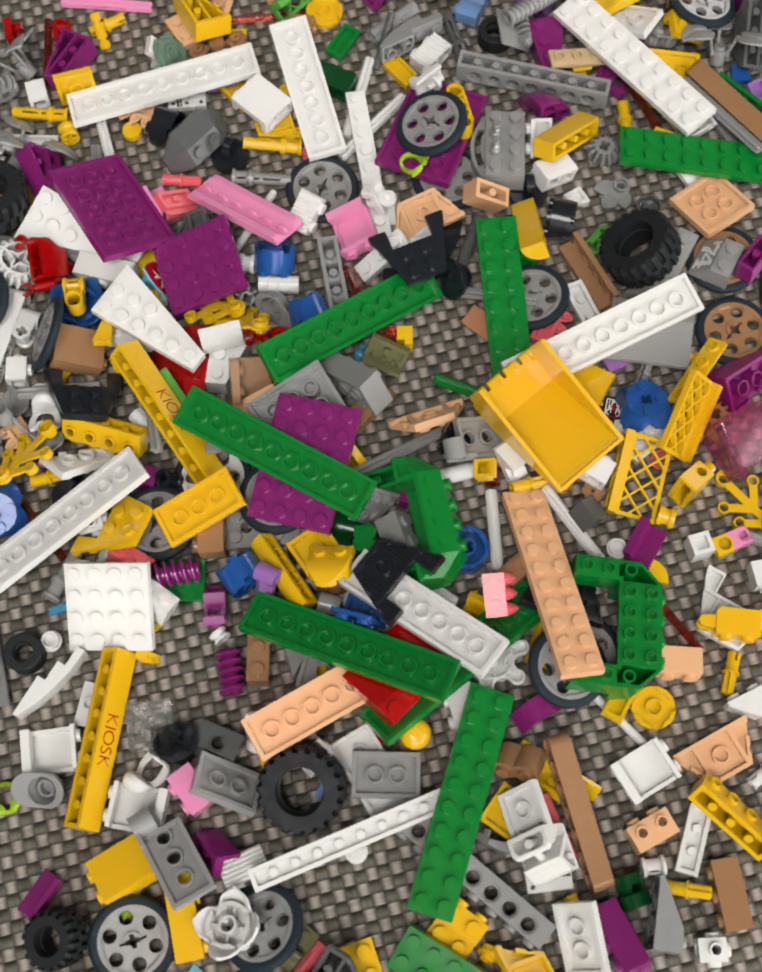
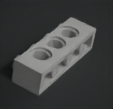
(332, 270)

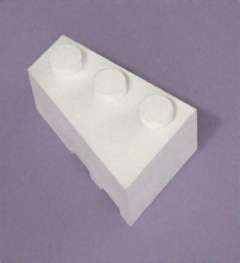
(218, 366)

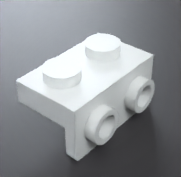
(533, 128)

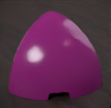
(544, 105)

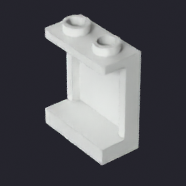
(262, 102)
(50, 749)
(646, 770)
(127, 803)

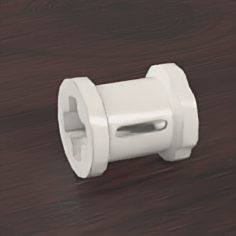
(653, 866)

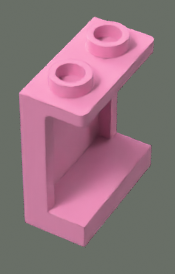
(353, 227)

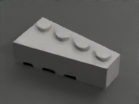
(357, 381)

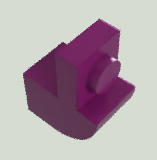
(215, 606)
(533, 713)

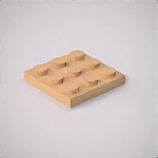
(711, 205)

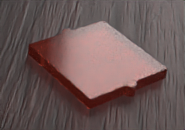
(354, 279)

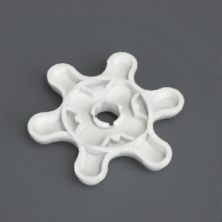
(505, 666)

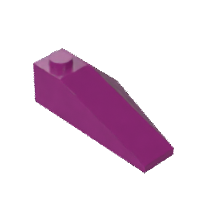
(739, 380)

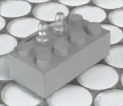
(501, 149)

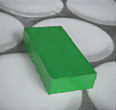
(343, 42)

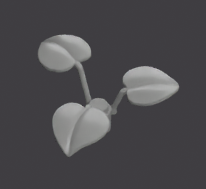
(718, 51)
(23, 65)
(9, 139)
(12, 406)

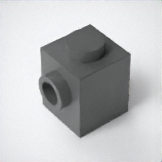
(587, 513)

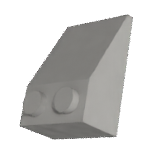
(664, 924)

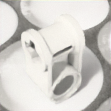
(26, 327)

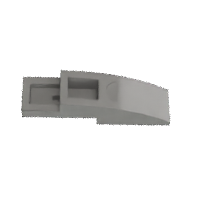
(405, 36)

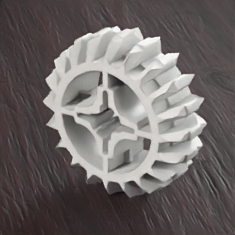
(14, 264)

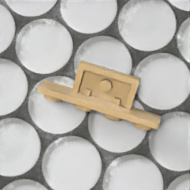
(573, 58)

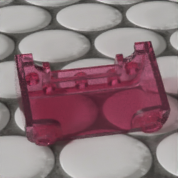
(737, 441)

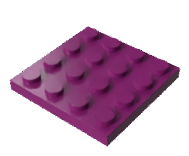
(200, 266)

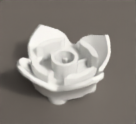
(213, 921)

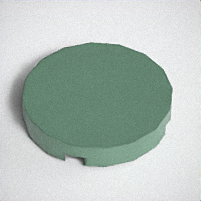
(168, 50)

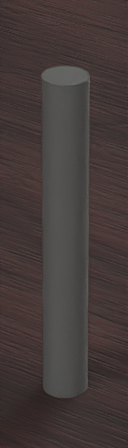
(386, 31)

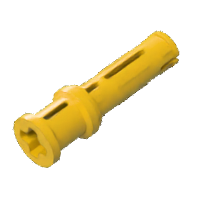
(50, 114)
(279, 145)

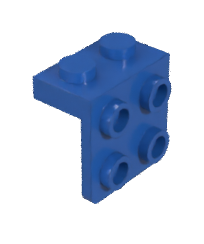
(359, 612)

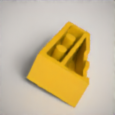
(203, 19)

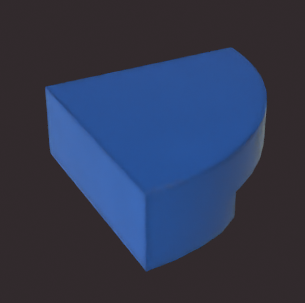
(739, 75)

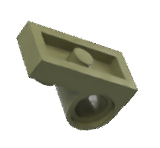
(307, 940)

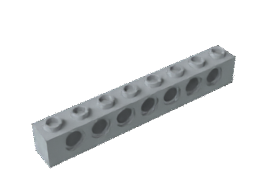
(530, 78)
(542, 926)

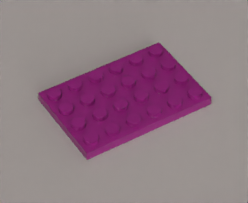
(440, 167)
(110, 207)
(323, 427)

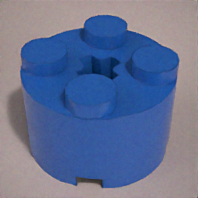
(274, 259)
(306, 307)
(479, 550)
(238, 573)

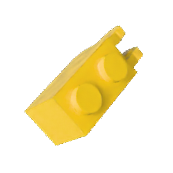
(732, 623)

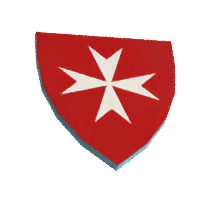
(153, 278)

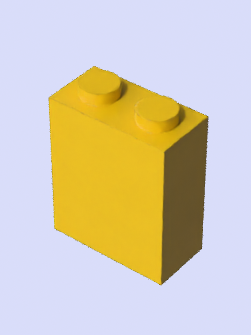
(120, 871)

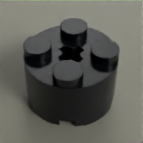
(162, 123)
(560, 219)

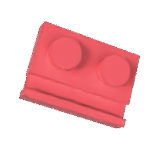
(174, 203)

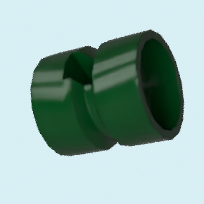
(629, 883)

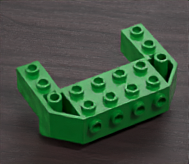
(431, 513)
(638, 624)

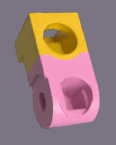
(731, 542)

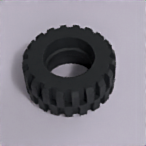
(15, 199)
(651, 263)
(280, 810)

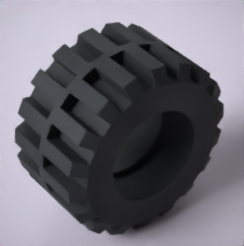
(39, 943)

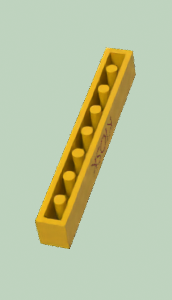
(162, 407)
(100, 740)

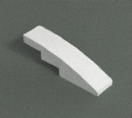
(44, 689)

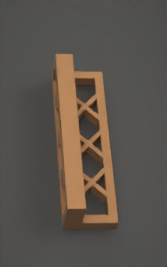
(586, 267)

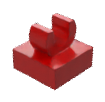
(56, 27)
(12, 30)

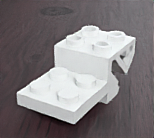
(535, 835)

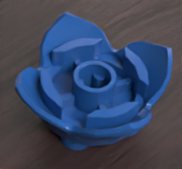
(93, 294)
(639, 415)
(13, 516)

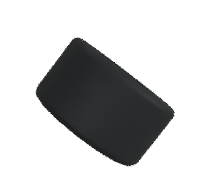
(489, 43)
(11, 650)

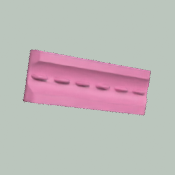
(246, 209)

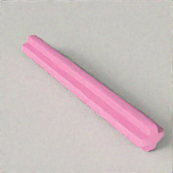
(112, 5)

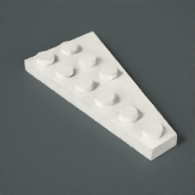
(138, 313)

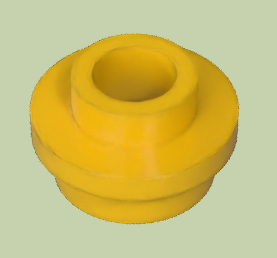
(486, 954)

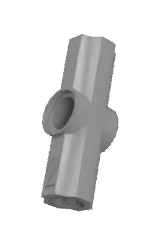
(403, 14)

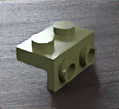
(385, 355)

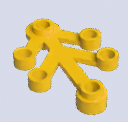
(234, 308)
(259, 324)
(7, 471)
(747, 505)

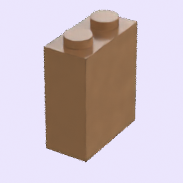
(76, 351)

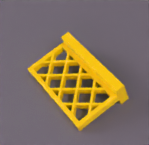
(694, 424)
(620, 472)

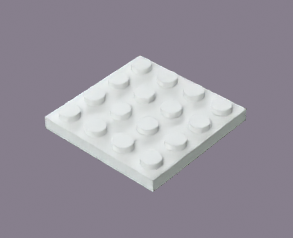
(109, 605)

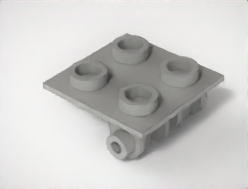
(517, 36)
(660, 36)
(377, 505)

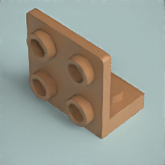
(246, 377)

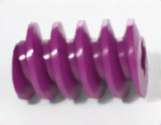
(178, 572)
(230, 671)

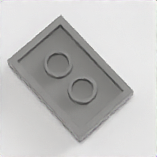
(385, 775)
(225, 783)

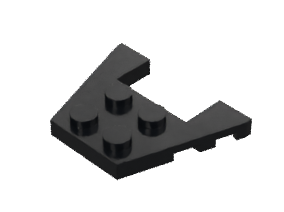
(418, 259)
(84, 402)
(385, 568)
(588, 599)

